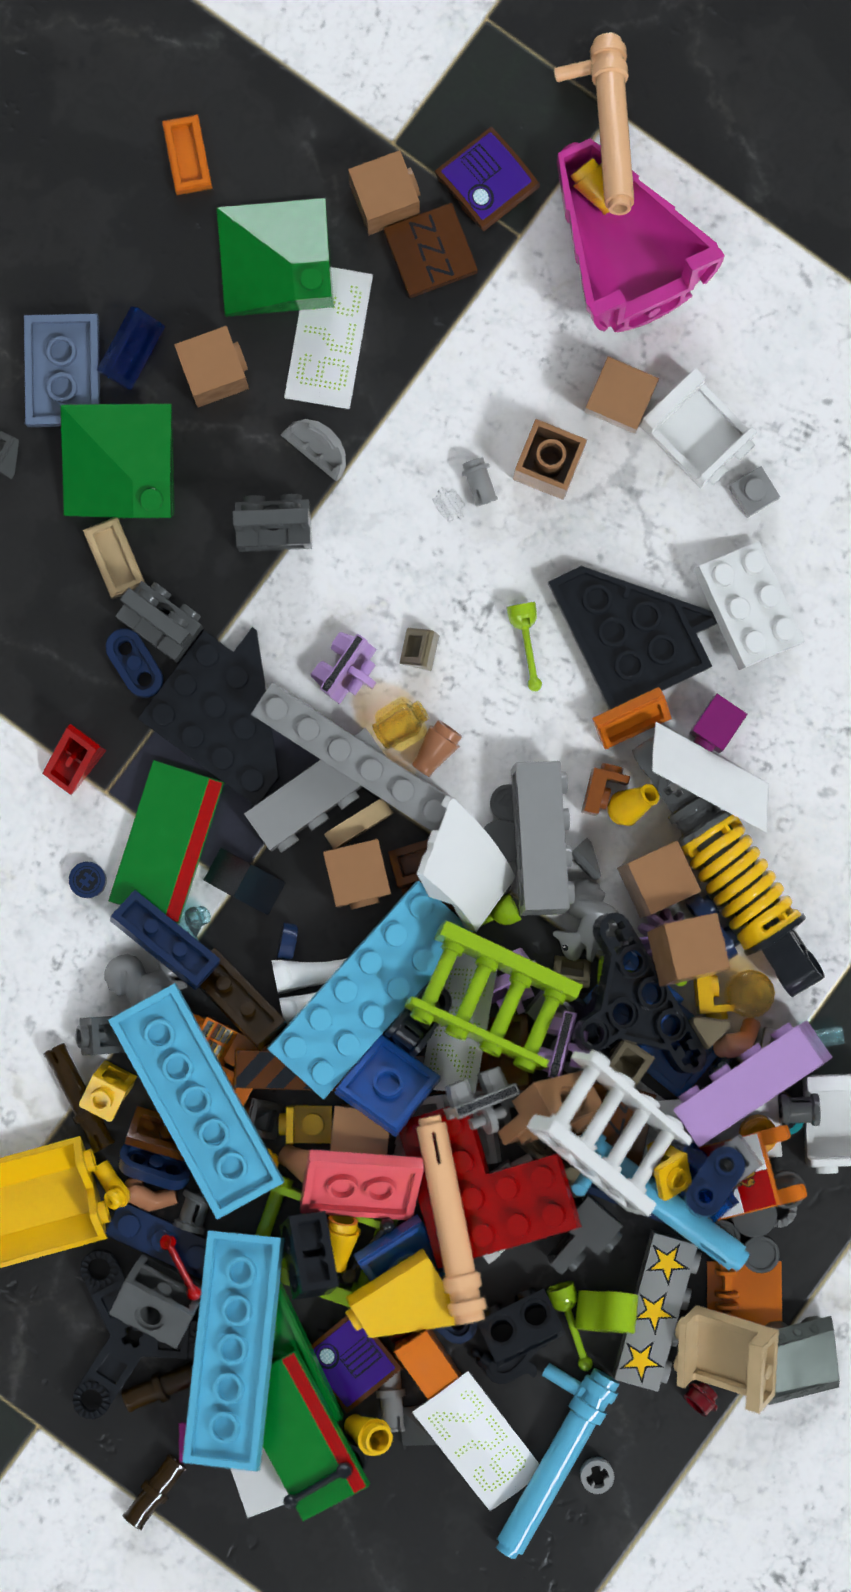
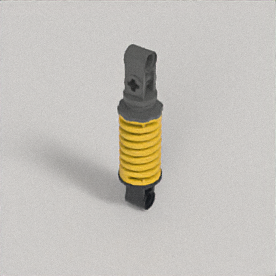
(741, 878)

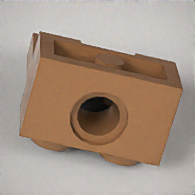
(545, 1099)

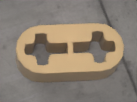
(358, 823)

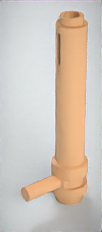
(609, 76)
(461, 1278)

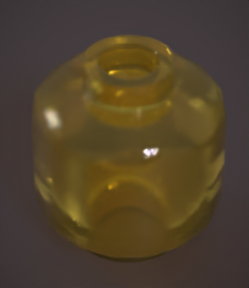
(400, 723)
(749, 993)

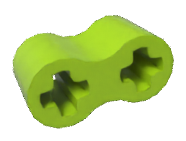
(606, 1311)

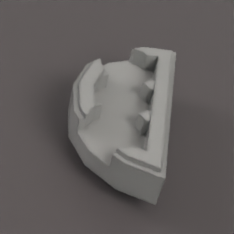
(318, 445)

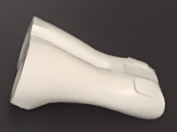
(299, 975)

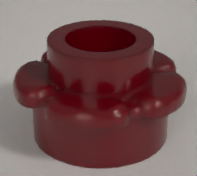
(701, 1398)

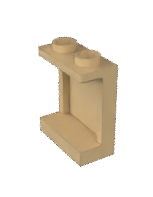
(727, 1355)

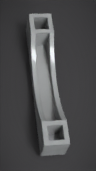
(351, 756)

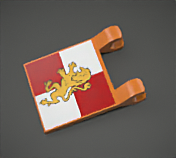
(760, 1188)

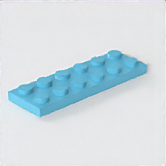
(365, 993)
(196, 1101)
(233, 1351)

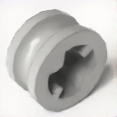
(585, 1471)

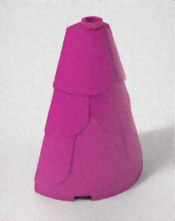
(633, 262)

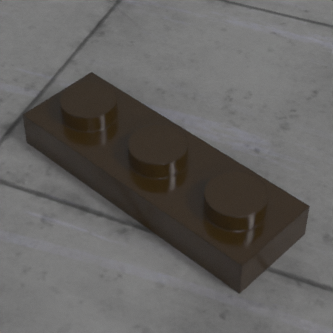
(242, 1004)

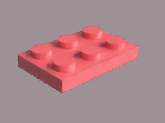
(361, 1185)

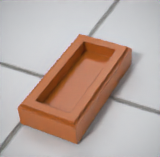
(187, 154)
(632, 718)

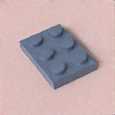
(59, 365)

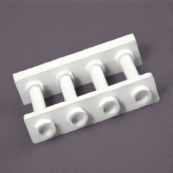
(581, 1150)

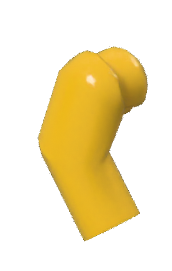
(117, 1193)

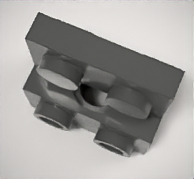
(256, 516)
(171, 633)
(598, 1232)
(156, 1300)

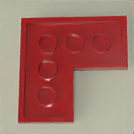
(498, 1206)

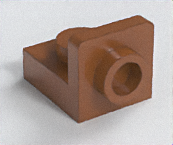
(597, 794)

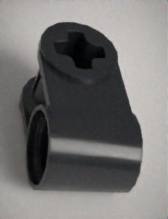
(412, 1032)

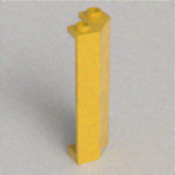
(49, 1201)

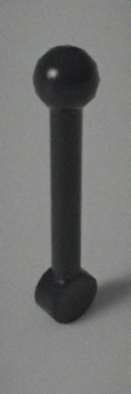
(386, 1226)
(343, 1471)

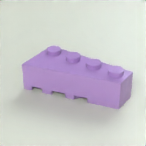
(752, 1082)

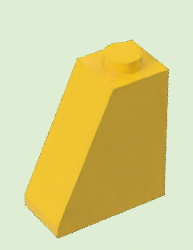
(401, 1300)

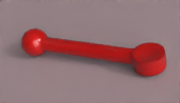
(168, 1243)

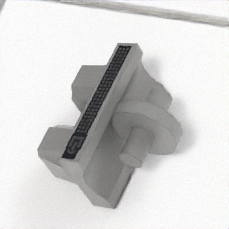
(494, 1091)

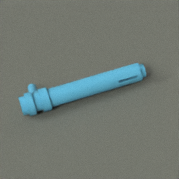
(699, 1231)
(586, 1412)

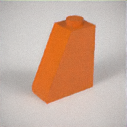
(427, 1361)

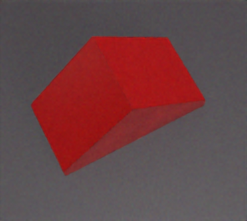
(73, 759)

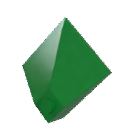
(275, 257)
(117, 460)

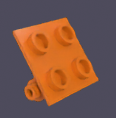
(745, 1293)

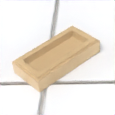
(114, 557)

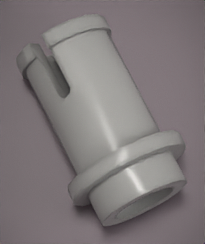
(479, 481)

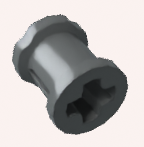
(799, 1109)
(192, 1212)

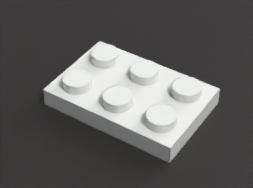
(749, 605)

